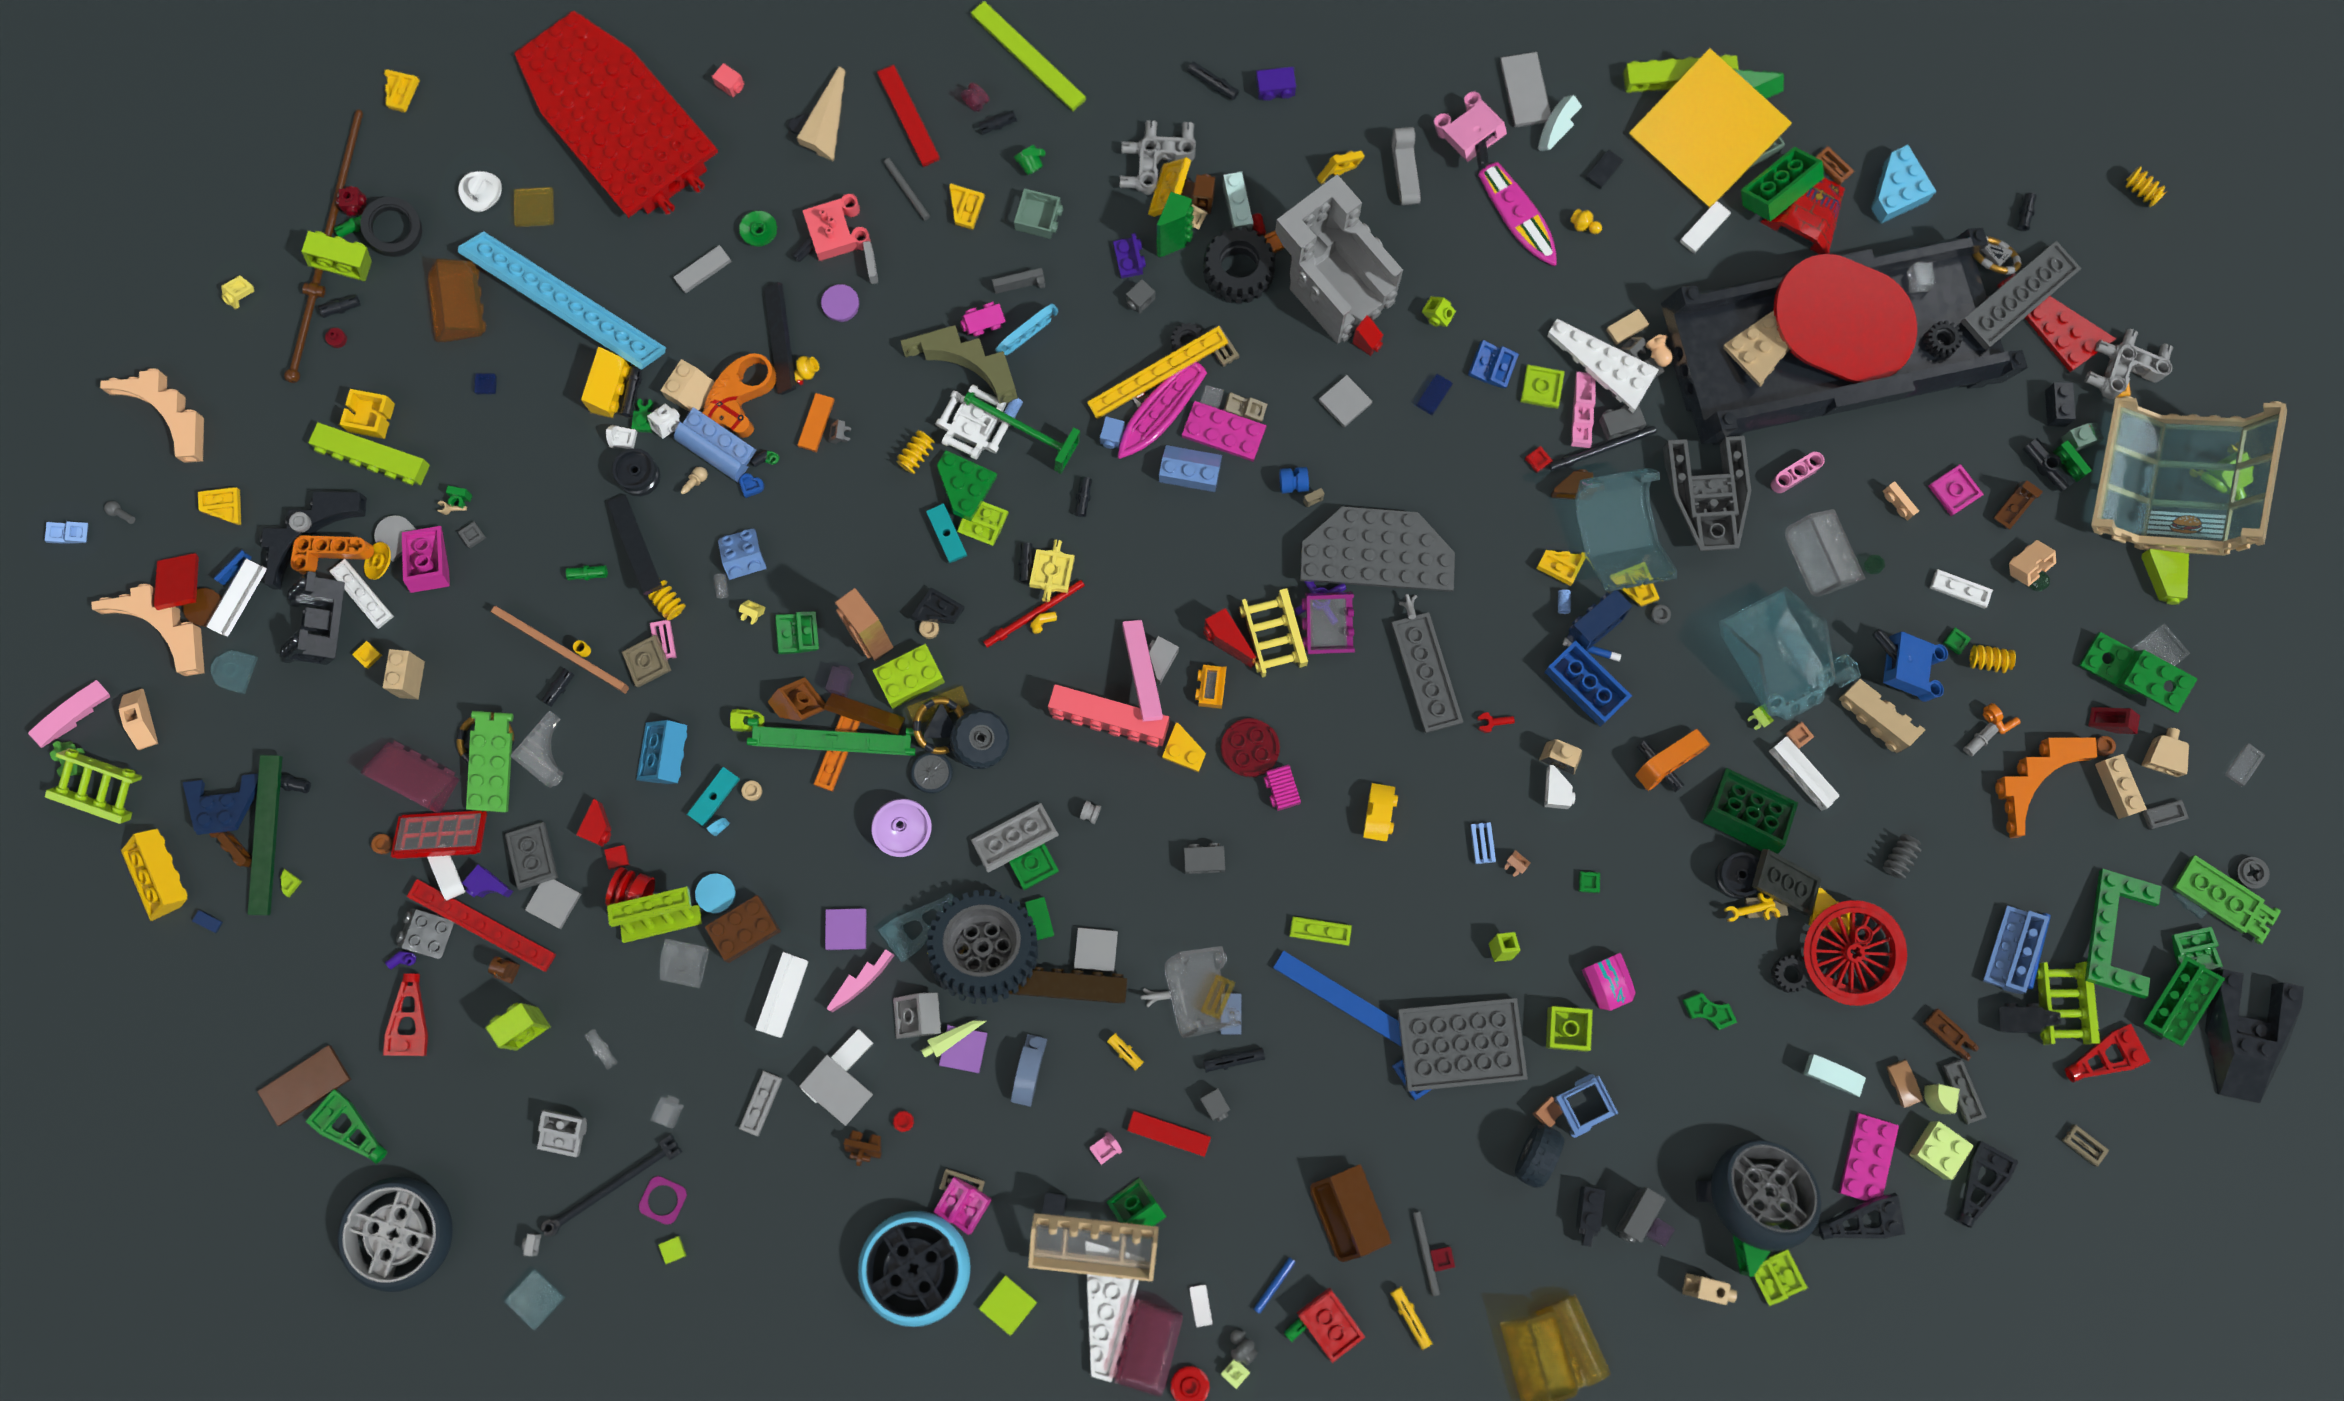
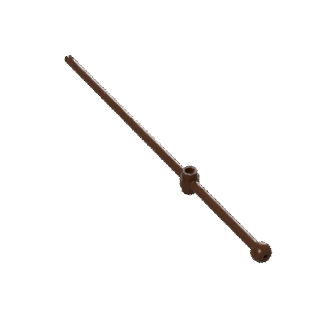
(314, 289)

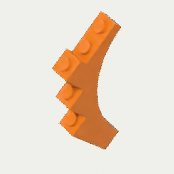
(2033, 770)

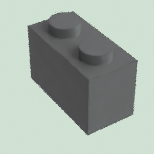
(1621, 422)
(1204, 859)

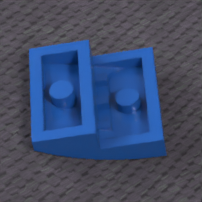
(1493, 364)

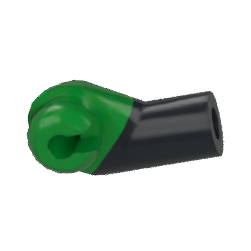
(765, 456)

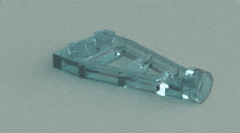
(898, 939)

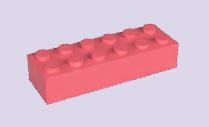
(1106, 715)

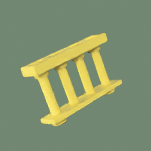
(1292, 637)

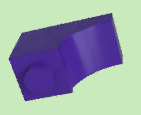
(483, 882)

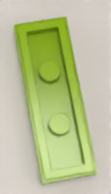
(1320, 931)

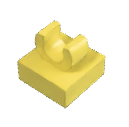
(751, 609)

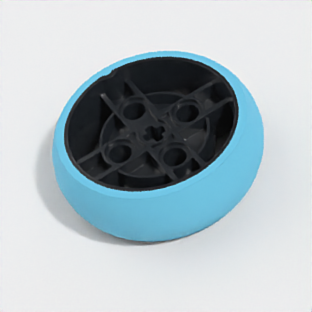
(935, 1303)

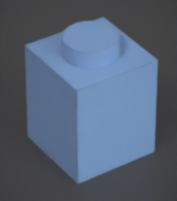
(1112, 433)

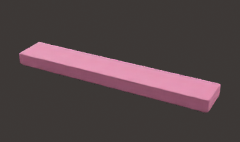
(1142, 670)

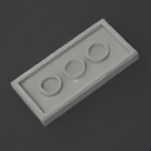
(1525, 89)
(1014, 837)

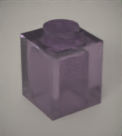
(840, 680)
(1660, 1232)

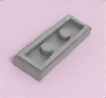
(702, 269)
(760, 1103)

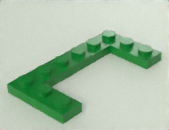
(2099, 967)

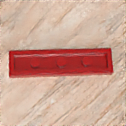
(1169, 1133)

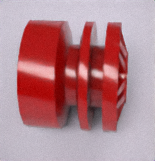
(626, 886)

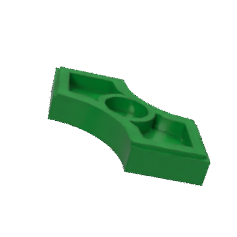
(1700, 1007)

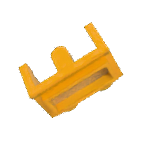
(1212, 686)

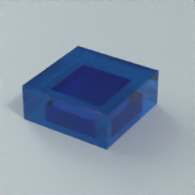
(485, 383)

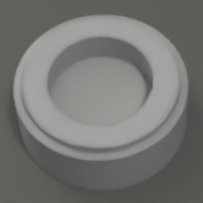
(300, 522)

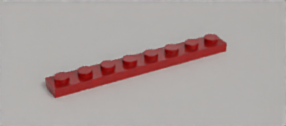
(481, 925)

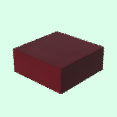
(1442, 1259)

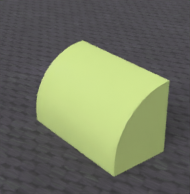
(1941, 1098)

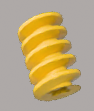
(2145, 186)
(915, 451)
(666, 602)
(1992, 657)

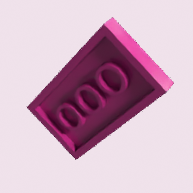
(1224, 431)
(1868, 1158)

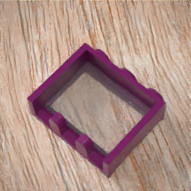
(1328, 622)

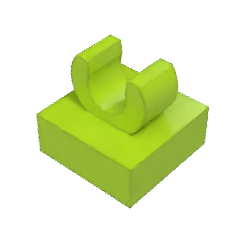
(1762, 717)

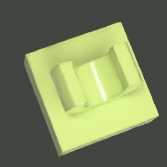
(1235, 1373)

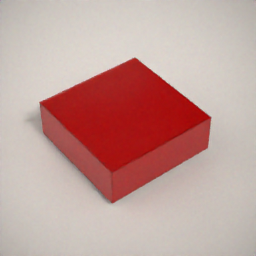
(1538, 459)
(617, 857)

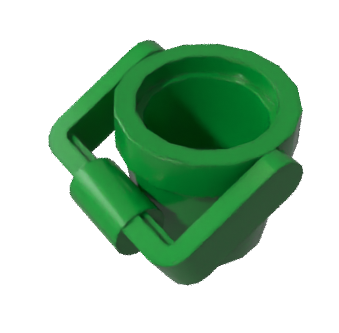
(1030, 159)

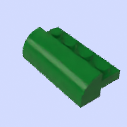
(2183, 1001)

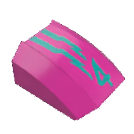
(1610, 982)

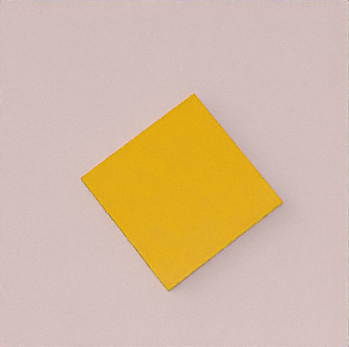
(1710, 128)

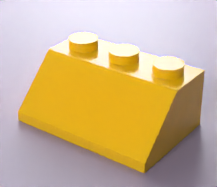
(605, 383)

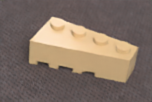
(1880, 716)

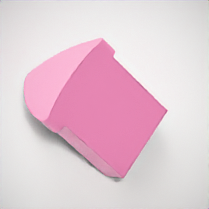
(1106, 1148)

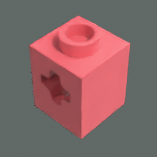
(728, 80)

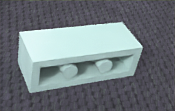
(1237, 201)

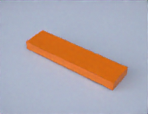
(834, 760)

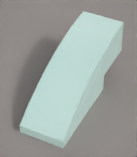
(1559, 122)
(1834, 1075)

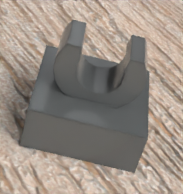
(1634, 345)
(837, 432)

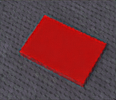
(176, 581)
(1330, 1324)

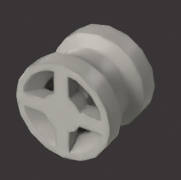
(1090, 812)

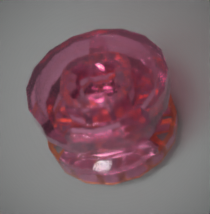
(975, 97)

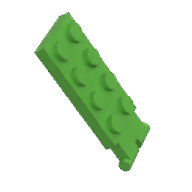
(489, 762)
(2226, 899)

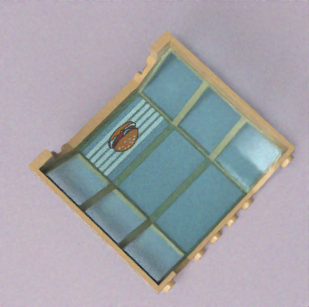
(2188, 479)

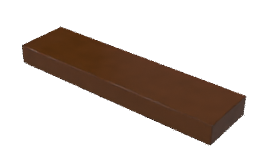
(864, 713)

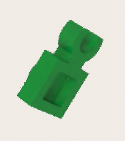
(640, 420)

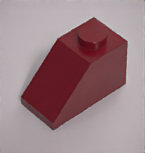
(2115, 720)

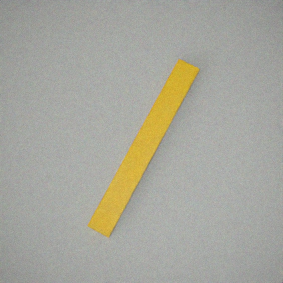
(1157, 372)

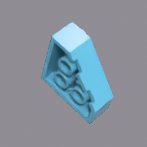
(1901, 185)

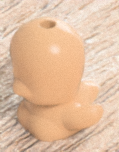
(1660, 352)

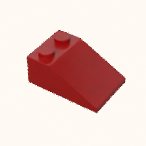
(1227, 636)

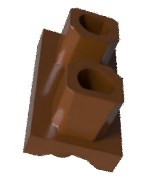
(863, 1151)

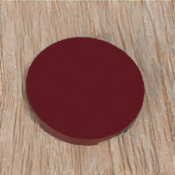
(1250, 747)

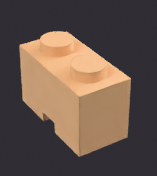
(2031, 562)

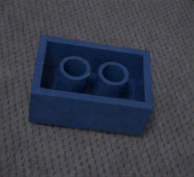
(1599, 620)

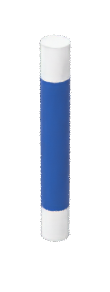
(1598, 651)

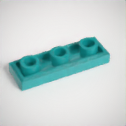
(942, 523)
(705, 806)

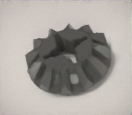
(2259, 879)

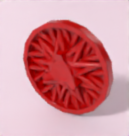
(1190, 1384)

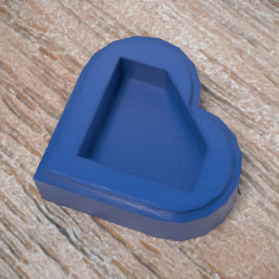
(750, 485)

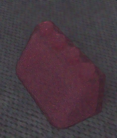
(411, 776)
(1148, 1347)

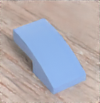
(66, 532)

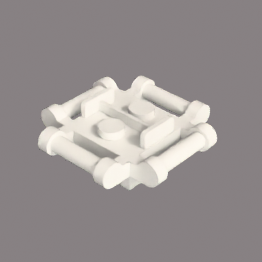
(972, 424)

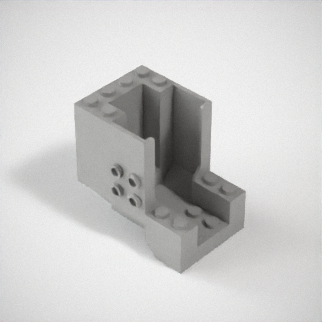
(1336, 261)

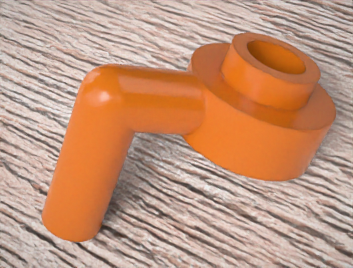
(1993, 714)

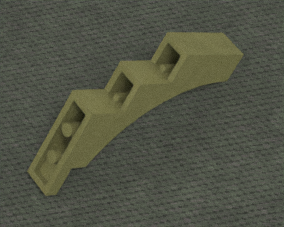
(946, 346)

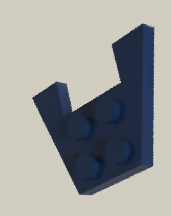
(219, 811)

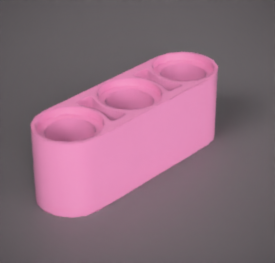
(1803, 466)

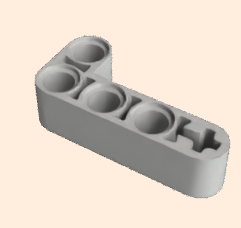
(1405, 165)

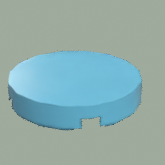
(715, 893)

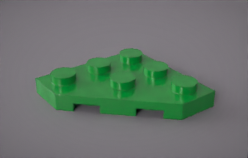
(964, 484)

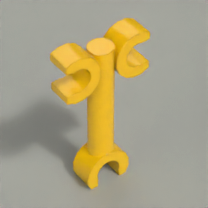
(1767, 905)

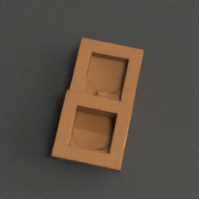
(1905, 1083)

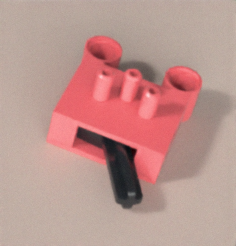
(830, 231)

